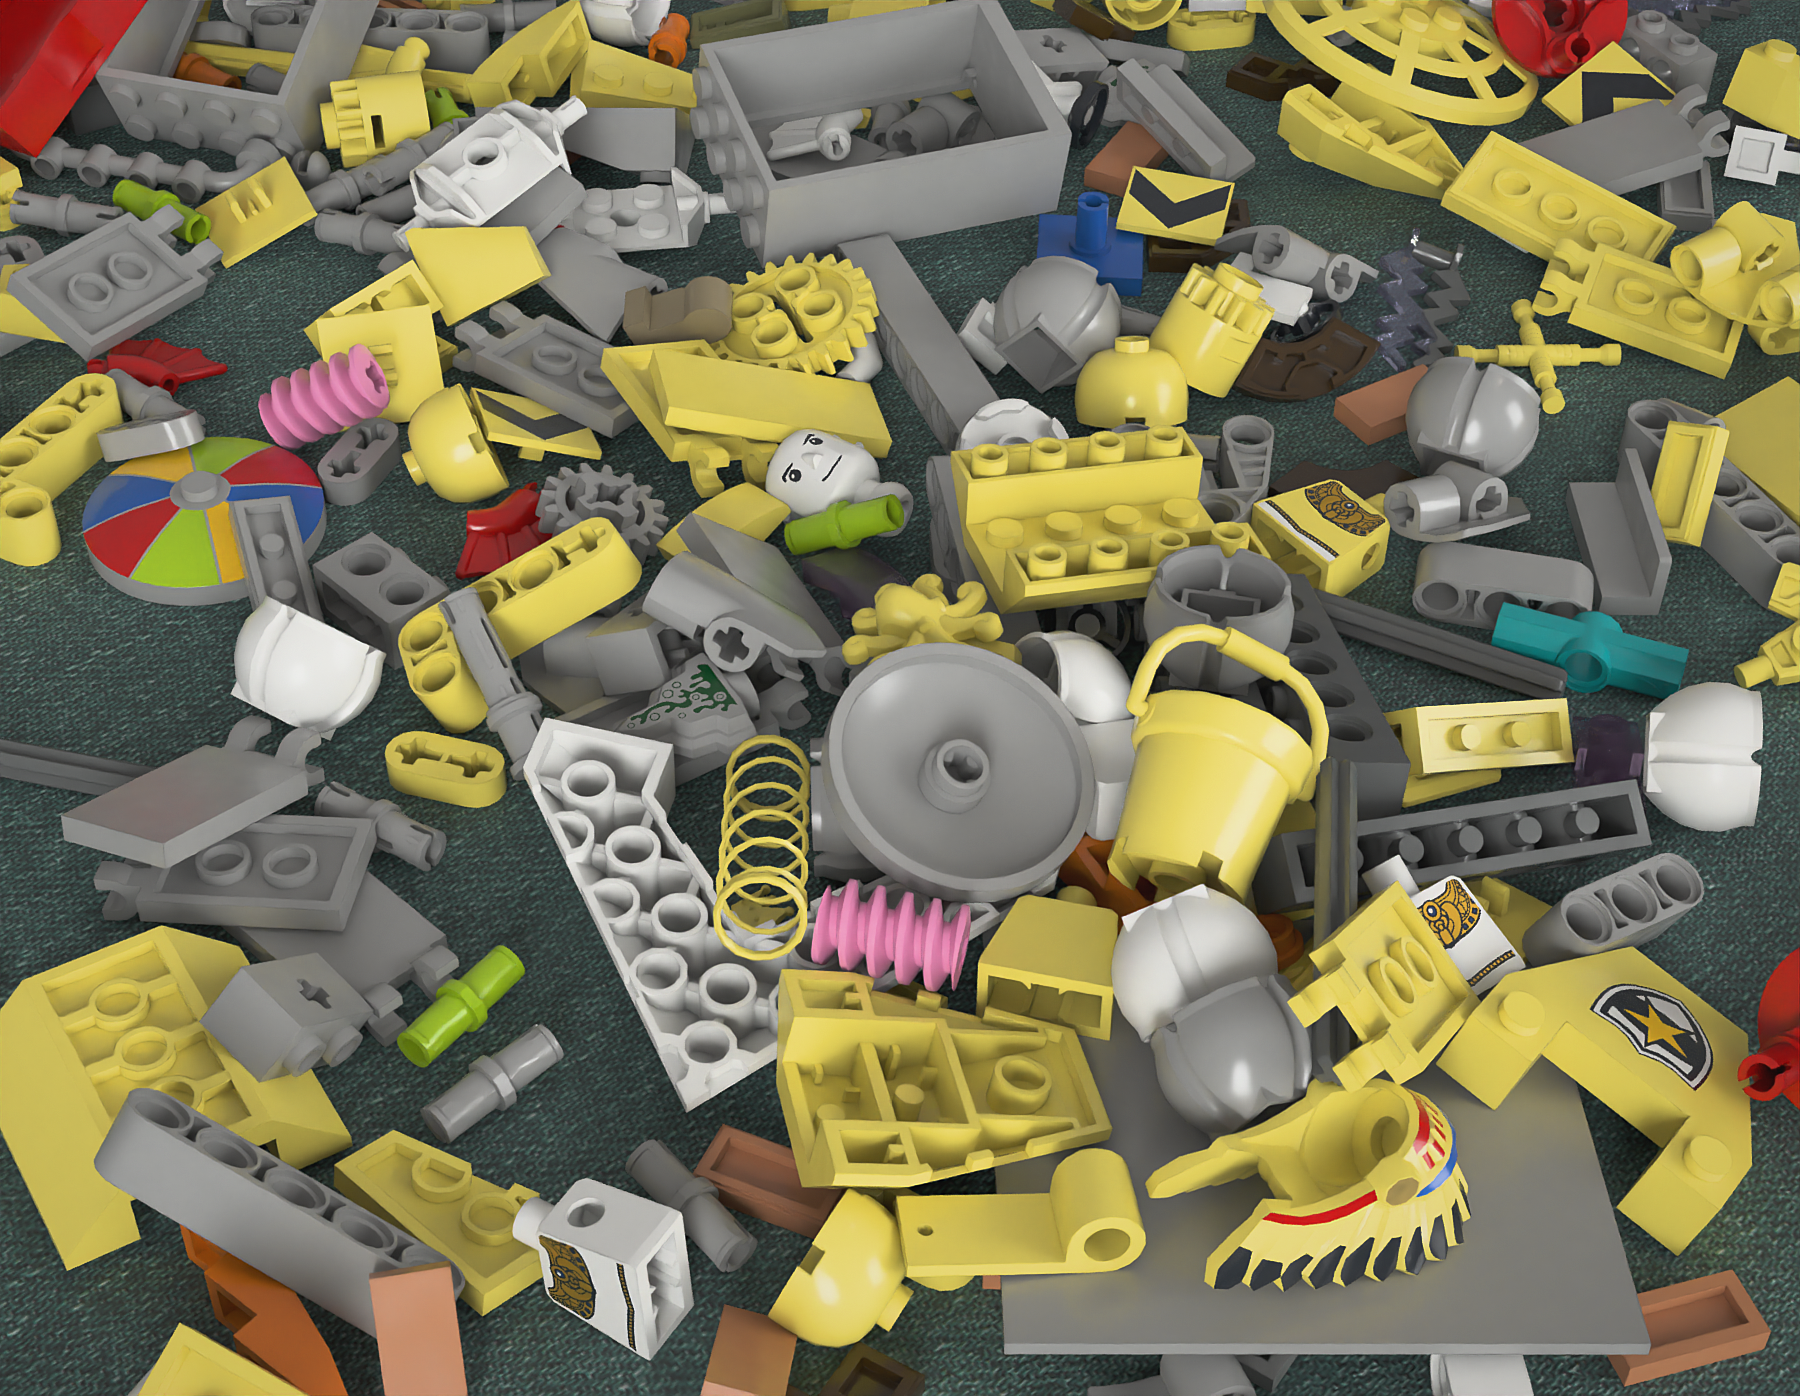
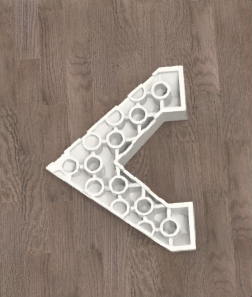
(655, 905)

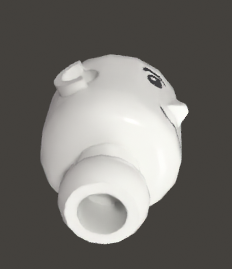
(822, 469)

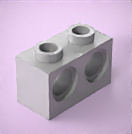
(1668, 51)
(375, 592)

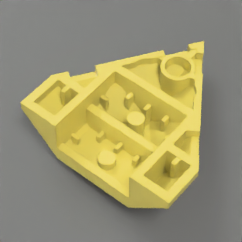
(1367, 140)

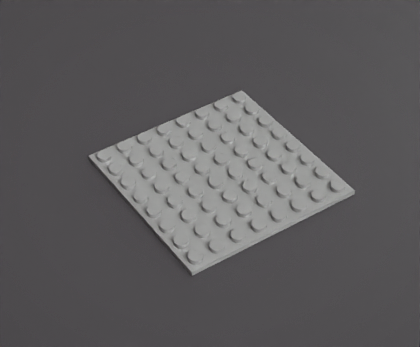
(1532, 1277)

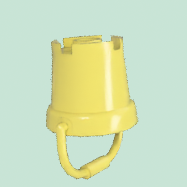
(1211, 773)

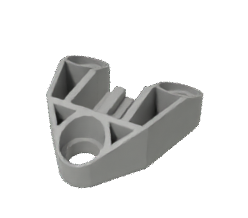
(1241, 467)

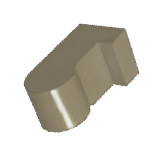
(680, 314)

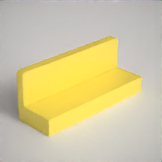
(1485, 735)

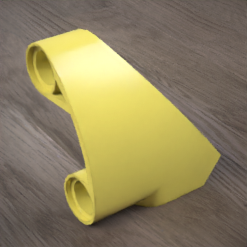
(1744, 267)

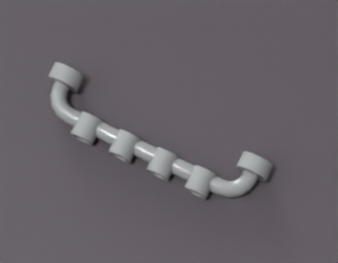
(148, 169)

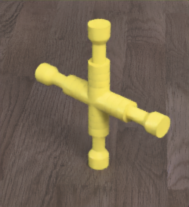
(1540, 356)

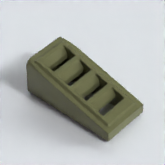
(738, 21)

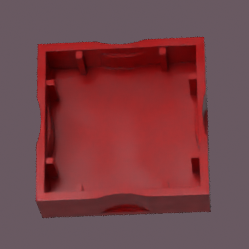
(50, 59)

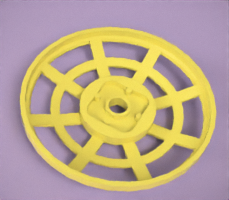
(1414, 36)

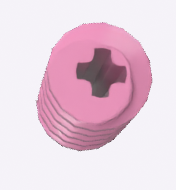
(324, 398)
(891, 936)

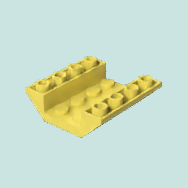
(1084, 515)
(125, 1023)

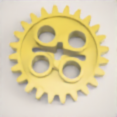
(820, 300)

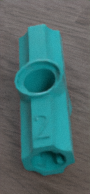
(1592, 651)

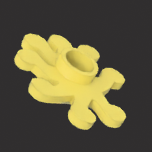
(919, 616)

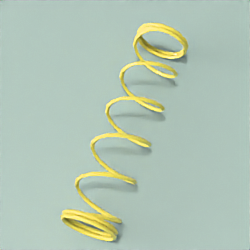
(763, 874)

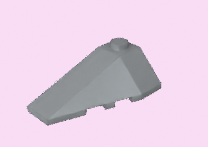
(631, 139)

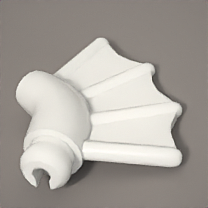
(822, 133)

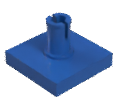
(1096, 242)

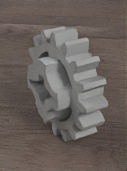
(601, 494)

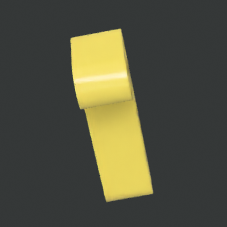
(45, 458)
(526, 606)

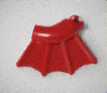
(157, 363)
(501, 533)

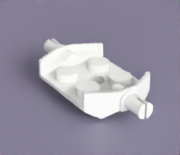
(525, 149)
(647, 215)

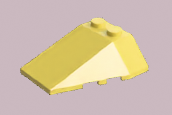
(918, 1091)

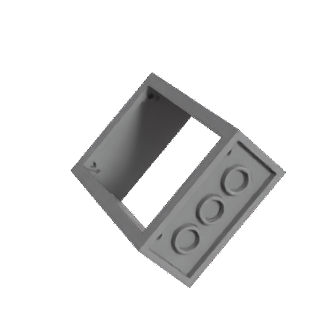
(868, 65)
(219, 117)

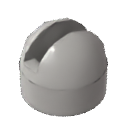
(310, 168)

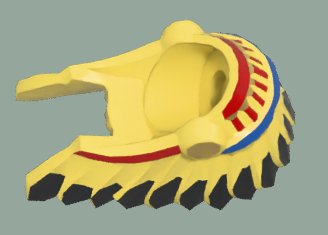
(1354, 1182)

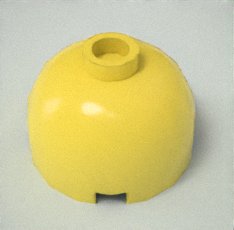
(1131, 386)
(452, 449)
(846, 1277)

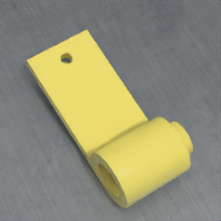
(1078, 1227)

